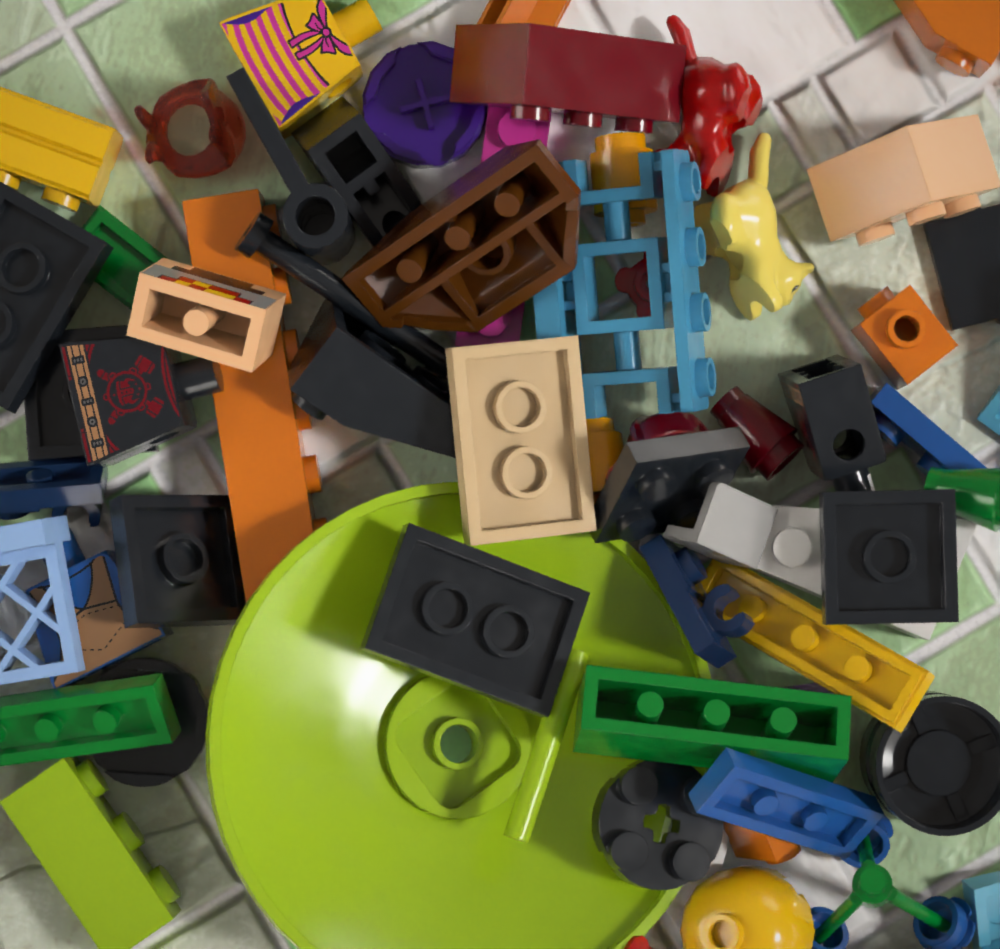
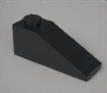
(357, 168)

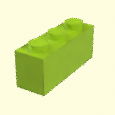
(93, 854)

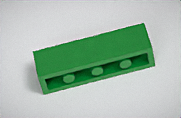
(697, 718)

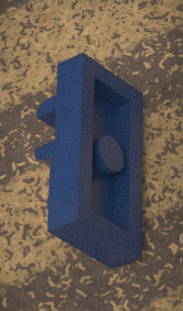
(54, 485)
(699, 614)

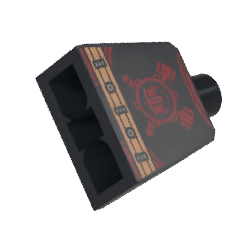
(133, 395)
(822, 403)

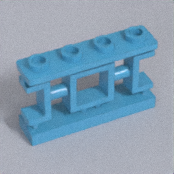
(673, 261)

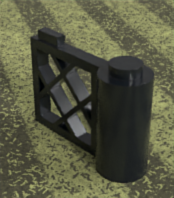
(314, 212)

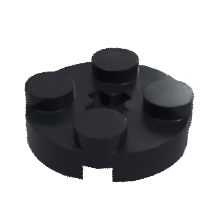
(163, 762)
(629, 847)

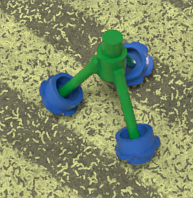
(936, 922)

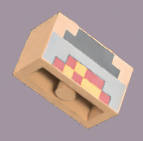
(206, 314)

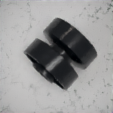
(939, 769)

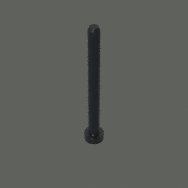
(327, 284)

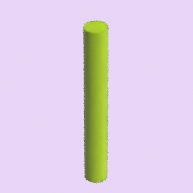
(545, 751)

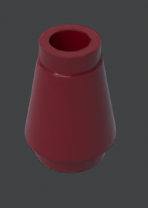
(769, 436)

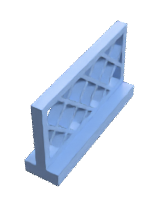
(32, 542)

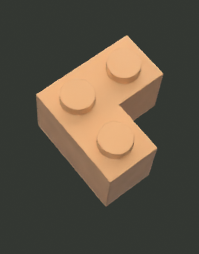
(904, 175)

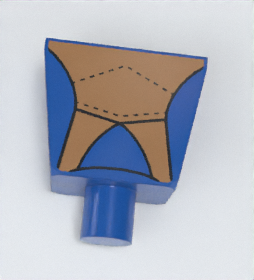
(98, 616)

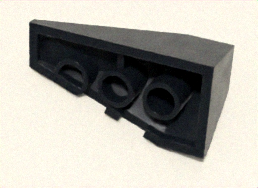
(367, 384)

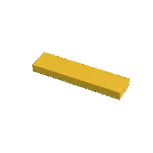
(828, 655)

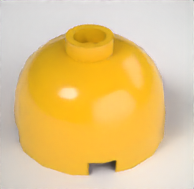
(747, 911)

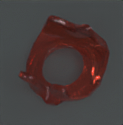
(226, 130)

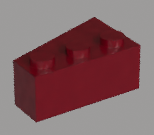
(568, 73)

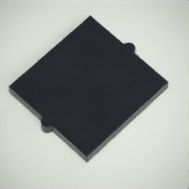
(967, 265)

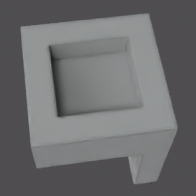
(728, 527)

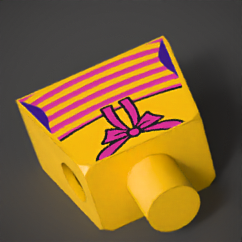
(300, 54)

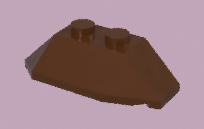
(475, 245)

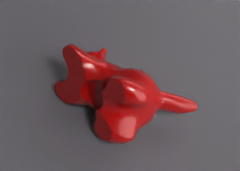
(713, 107)

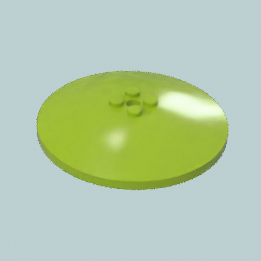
(337, 769)

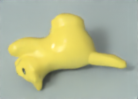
(743, 231)

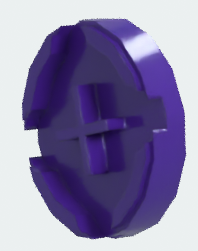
(412, 110)

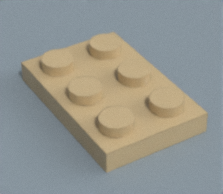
(520, 440)

